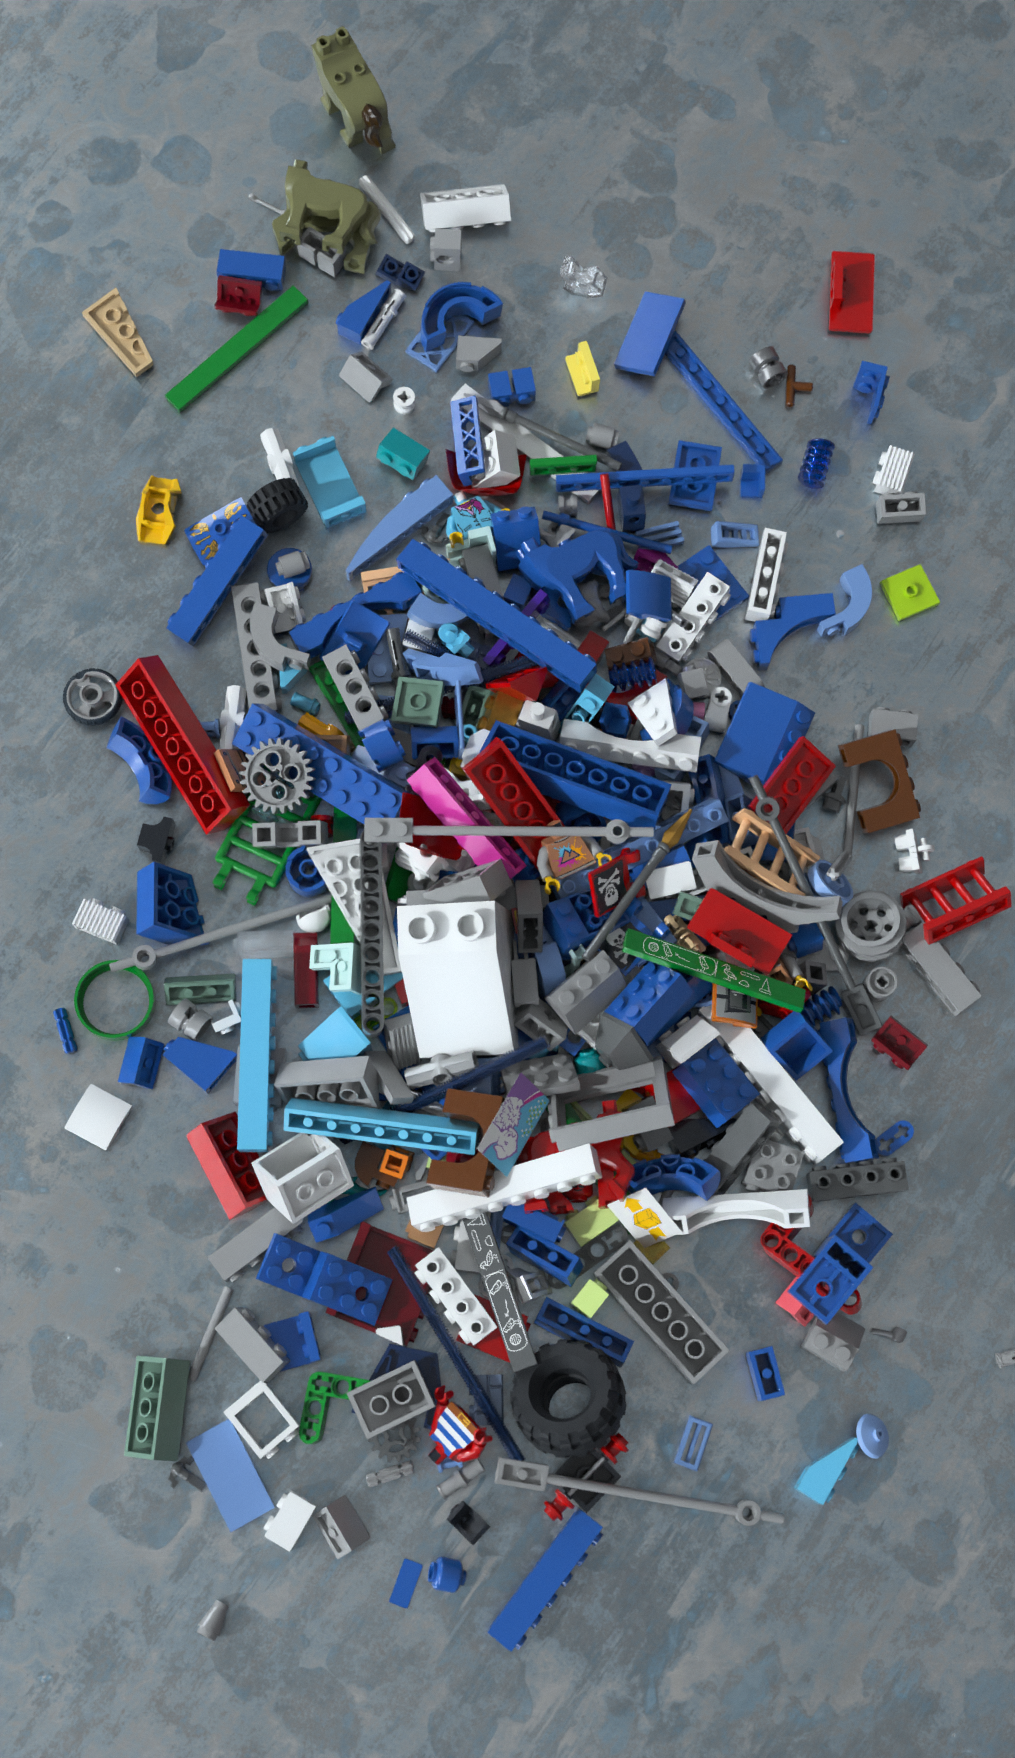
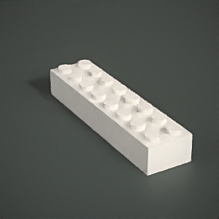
(777, 1090)

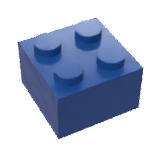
(796, 1044)

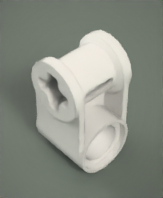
(716, 712)

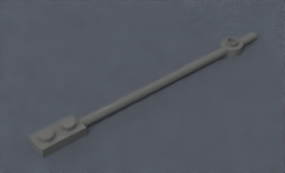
(855, 996)

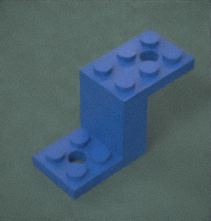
(840, 1263)

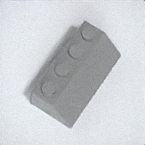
(330, 1080)

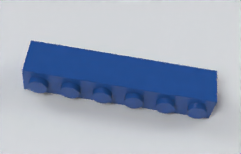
(216, 581)
(544, 1580)

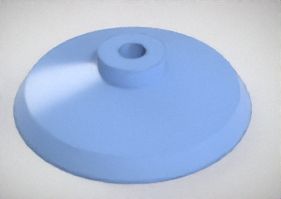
(872, 1436)

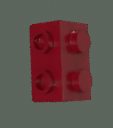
(238, 295)
(898, 1043)

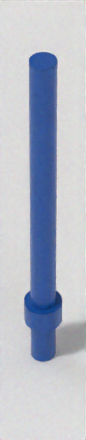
(585, 526)

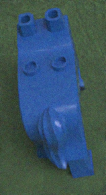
(563, 567)

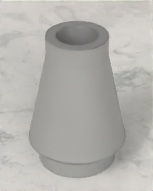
(212, 1622)

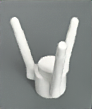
(631, 621)

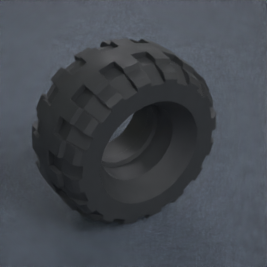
(562, 1365)

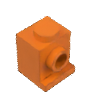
(396, 1161)

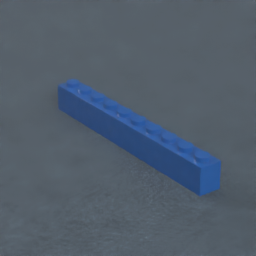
(497, 615)

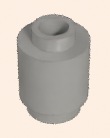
(602, 436)
(292, 564)

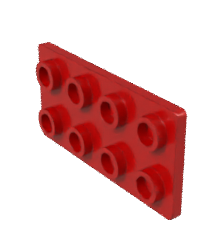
(851, 292)
(739, 931)

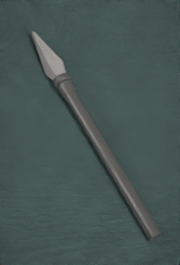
(494, 408)

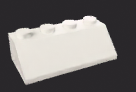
(465, 207)

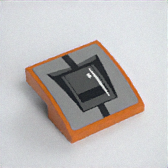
(733, 1007)

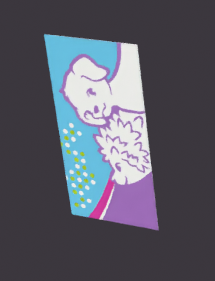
(513, 1124)

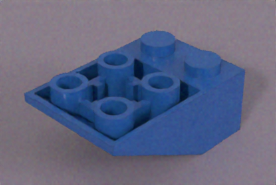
(573, 921)

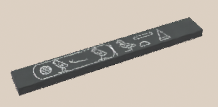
(500, 1293)

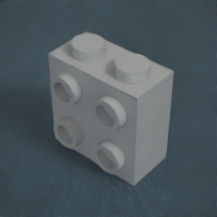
(773, 1168)

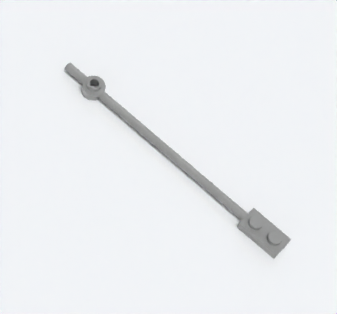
(402, 831)
(153, 954)
(536, 1476)

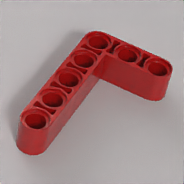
(786, 1246)

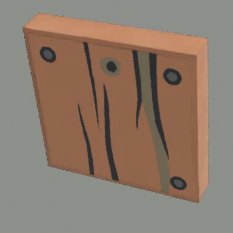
(230, 765)

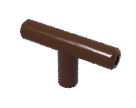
(793, 386)

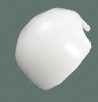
(315, 919)

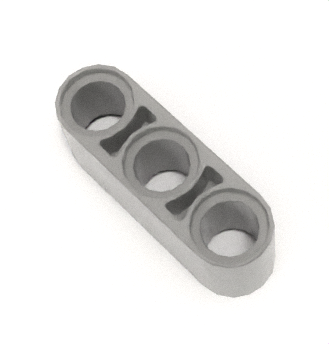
(733, 666)

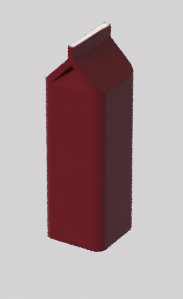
(305, 979)

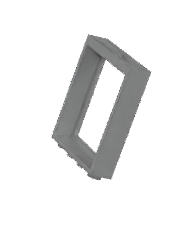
(616, 1125)

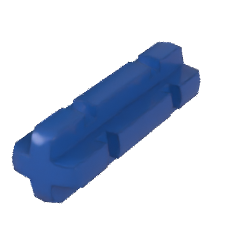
(65, 1030)

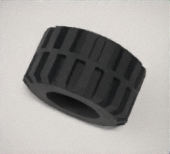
(277, 505)

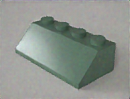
(157, 1408)

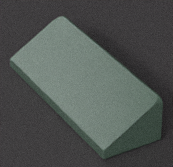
(200, 988)

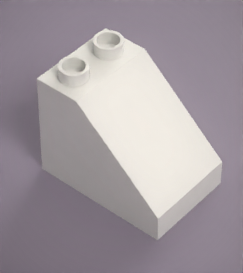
(459, 977)

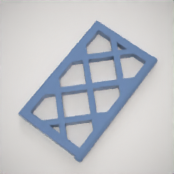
(445, 352)

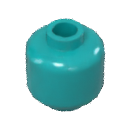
(588, 1061)

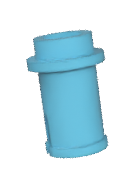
(302, 702)
(469, 730)

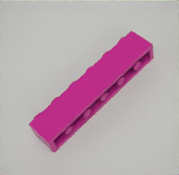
(457, 809)

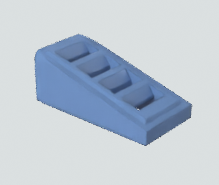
(720, 535)

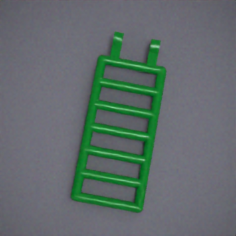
(261, 878)

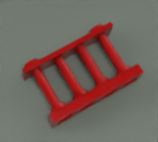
(964, 916)

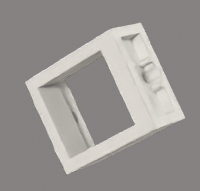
(243, 1402)

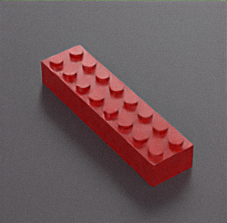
(180, 743)

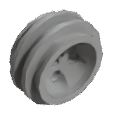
(877, 944)

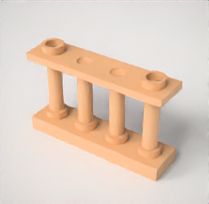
(750, 821)

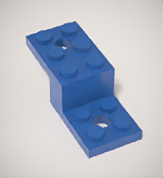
(324, 1279)

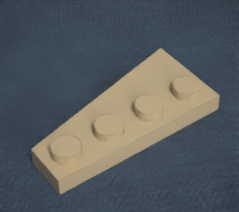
(116, 328)

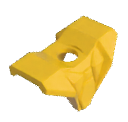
(157, 527)

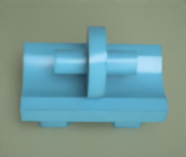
(455, 639)

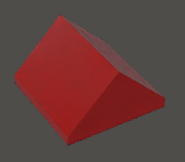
(520, 685)

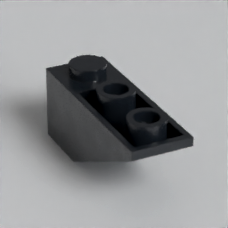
(696, 1134)

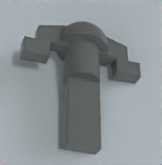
(433, 535)
(178, 1469)

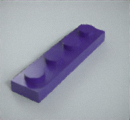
(536, 606)

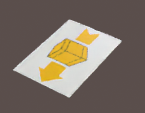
(644, 1218)

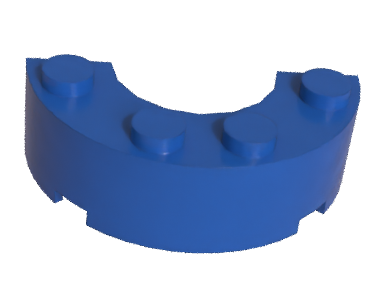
(455, 300)

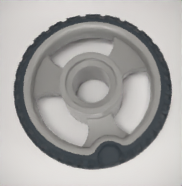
(82, 680)

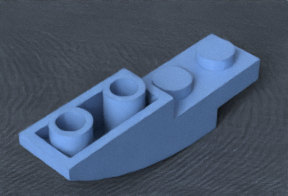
(444, 668)

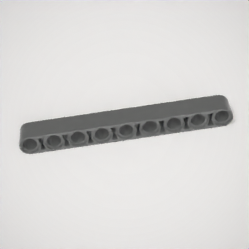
(369, 943)

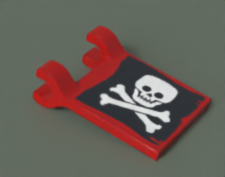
(612, 882)

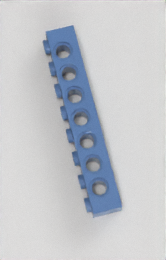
(702, 819)

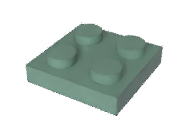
(418, 702)

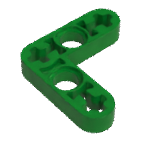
(323, 1396)

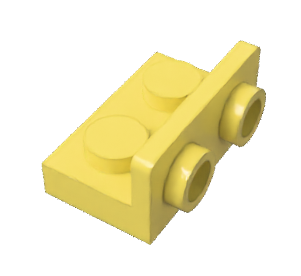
(583, 370)

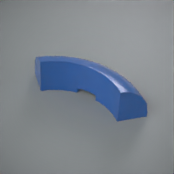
(135, 748)
(675, 1173)

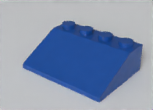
(762, 733)

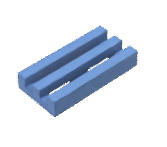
(663, 528)
(686, 1463)

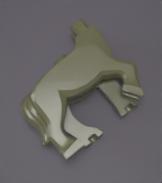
(326, 208)

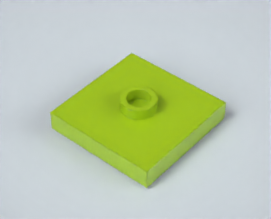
(909, 592)

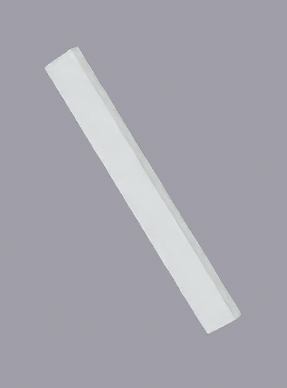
(526, 441)

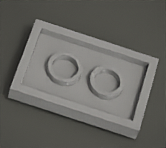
(549, 1074)

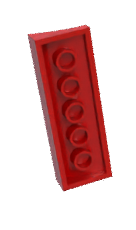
(511, 794)

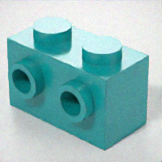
(402, 453)

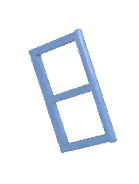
(459, 718)

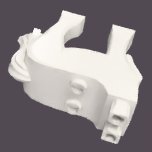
(428, 865)

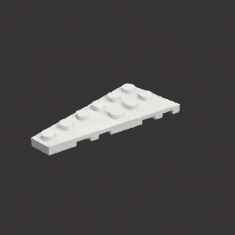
(341, 872)

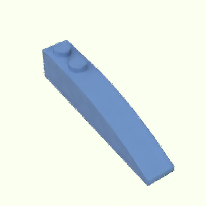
(401, 522)

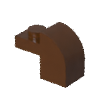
(367, 1167)

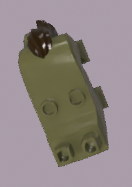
(352, 90)

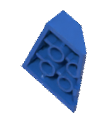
(167, 905)

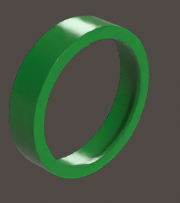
(81, 989)

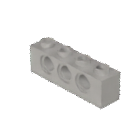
(338, 663)

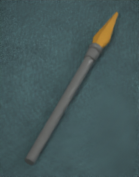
(670, 838)

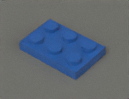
(695, 495)
(708, 561)

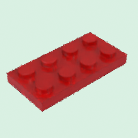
(796, 781)

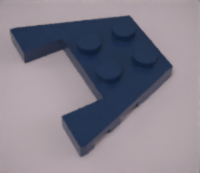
(428, 1362)

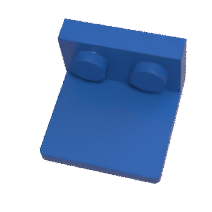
(872, 379)
(297, 1338)

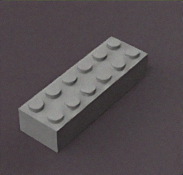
(661, 1312)

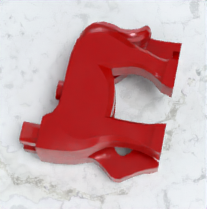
(609, 1158)

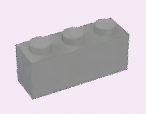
(253, 1344)

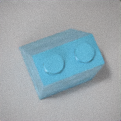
(335, 1039)

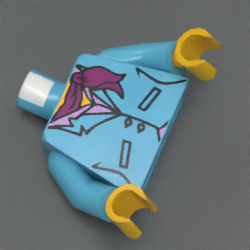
(468, 515)

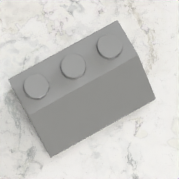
(587, 991)

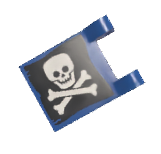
(614, 941)

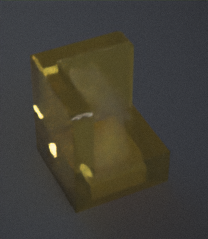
(653, 1252)

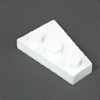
(655, 712)

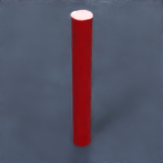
(607, 500)

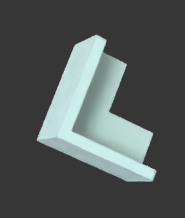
(475, 538)
(344, 962)

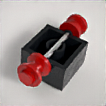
(588, 1467)

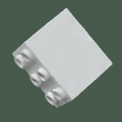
(302, 1175)

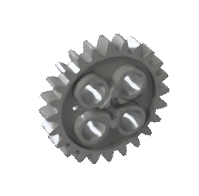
(288, 758)

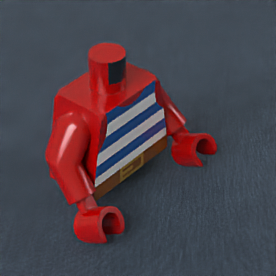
(455, 1431)

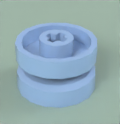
(823, 886)

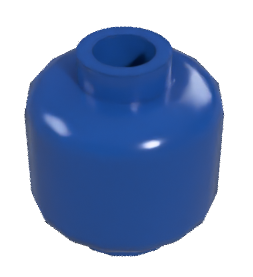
(446, 1574)

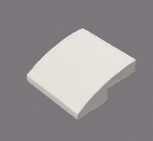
(98, 1117)

